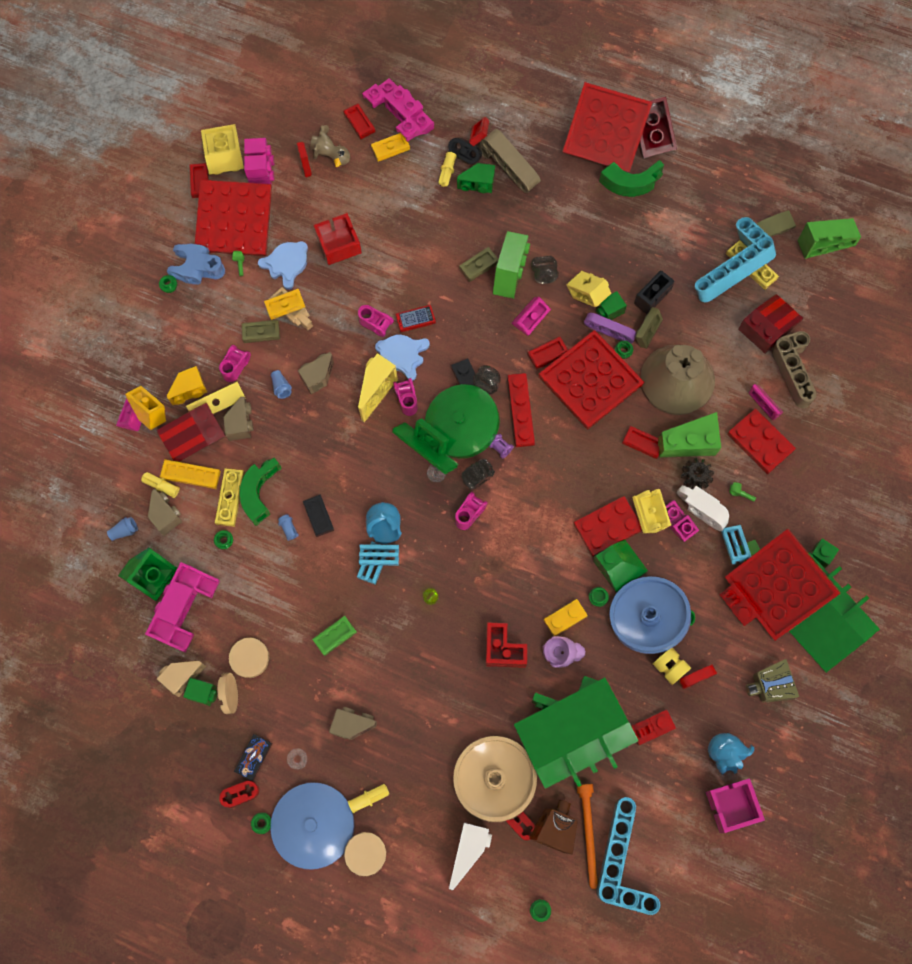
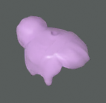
(556, 645)

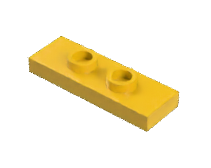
(190, 474)

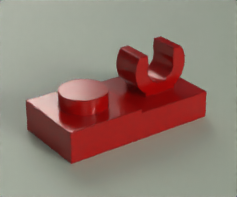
(740, 604)
(653, 727)

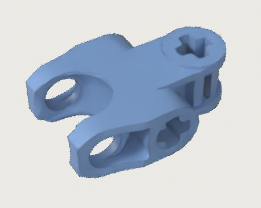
(197, 264)

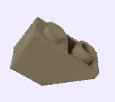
(317, 373)
(237, 421)
(161, 514)
(349, 725)

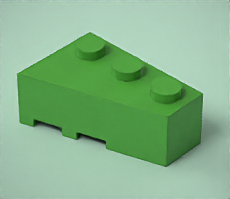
(828, 236)
(510, 264)
(692, 438)

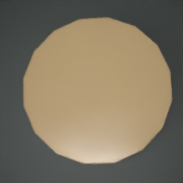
(249, 657)
(228, 693)
(365, 854)

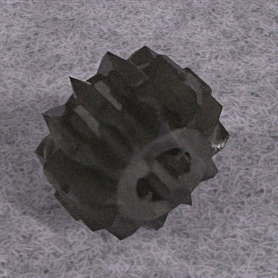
(702, 469)
(477, 474)

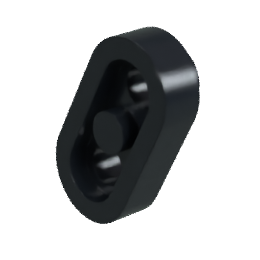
(465, 151)

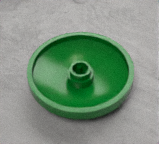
(466, 418)

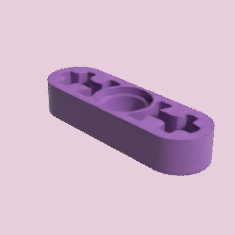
(609, 327)

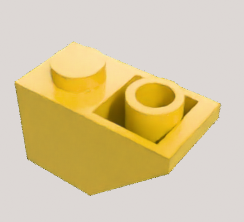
(186, 386)

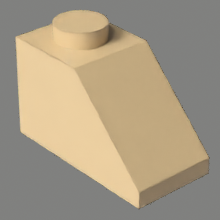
(177, 675)

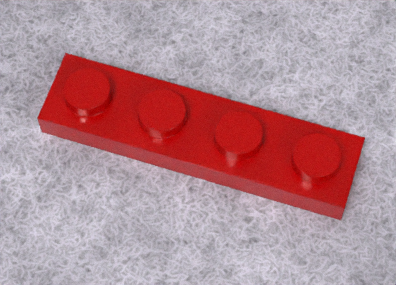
(521, 410)

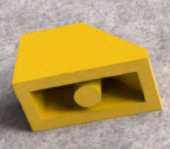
(146, 407)

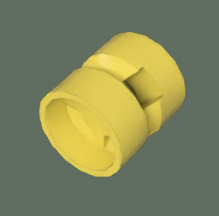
(677, 671)

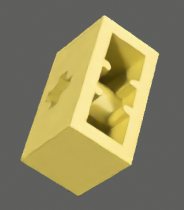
(589, 288)

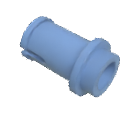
(288, 527)

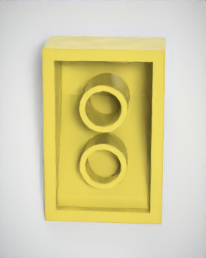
(222, 149)
(376, 384)

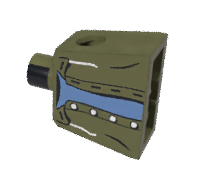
(773, 683)

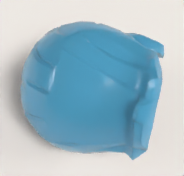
(383, 523)
(728, 752)

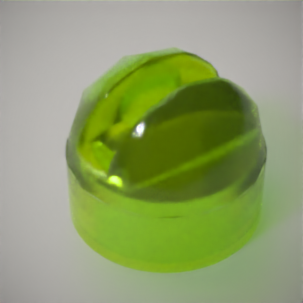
(433, 599)

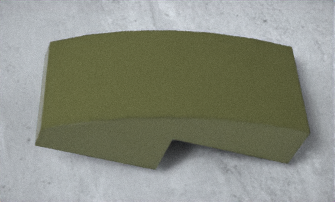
(777, 224)

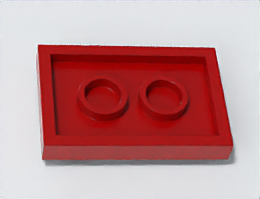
(761, 441)
(608, 526)

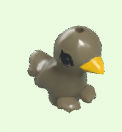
(324, 146)

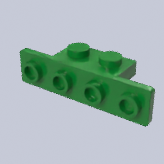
(427, 443)

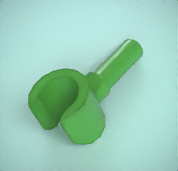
(238, 256)
(735, 490)

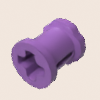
(501, 446)

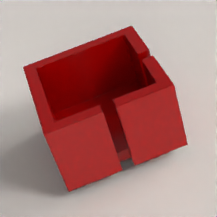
(340, 243)

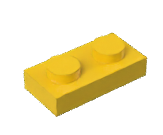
(390, 147)
(284, 304)
(565, 618)

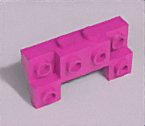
(402, 106)
(176, 604)

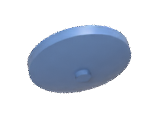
(650, 615)
(312, 825)

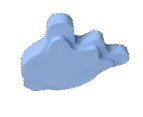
(286, 261)
(403, 353)

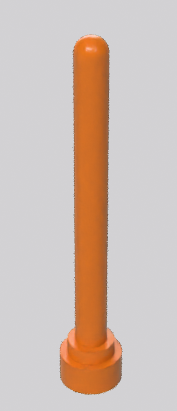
(585, 792)

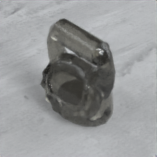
(545, 273)
(489, 376)

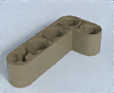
(510, 160)
(803, 392)

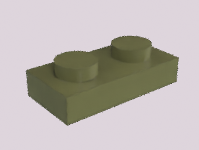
(478, 264)
(649, 327)
(260, 331)

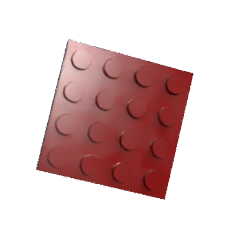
(607, 126)
(233, 217)
(591, 379)
(783, 584)

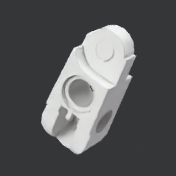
(705, 507)

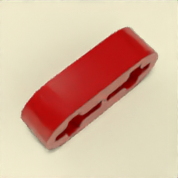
(697, 676)
(237, 789)
(518, 829)

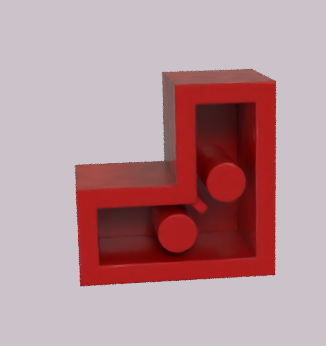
(501, 653)

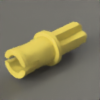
(447, 169)
(160, 484)
(368, 798)

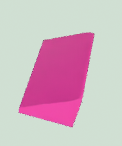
(531, 315)
(765, 402)
(128, 418)

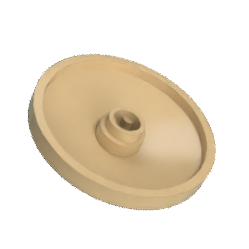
(495, 779)

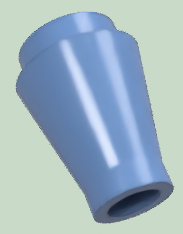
(281, 387)
(122, 529)

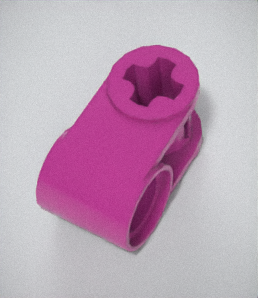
(377, 322)
(235, 360)
(406, 393)
(471, 508)

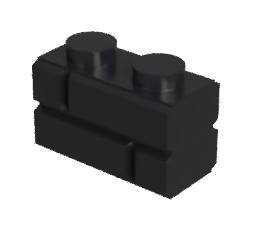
(654, 292)

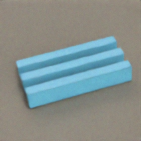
(362, 554)
(739, 557)
(367, 578)

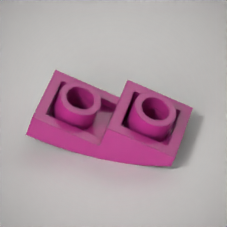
(680, 523)

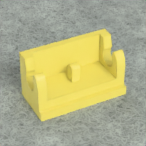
(651, 511)

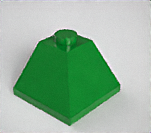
(619, 565)
(148, 573)

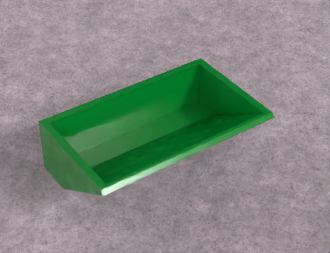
(835, 628)
(576, 733)

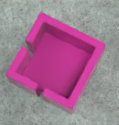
(259, 162)
(735, 806)

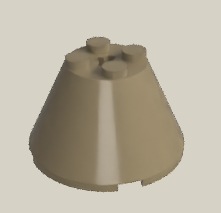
(677, 379)

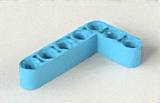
(758, 253)
(619, 861)

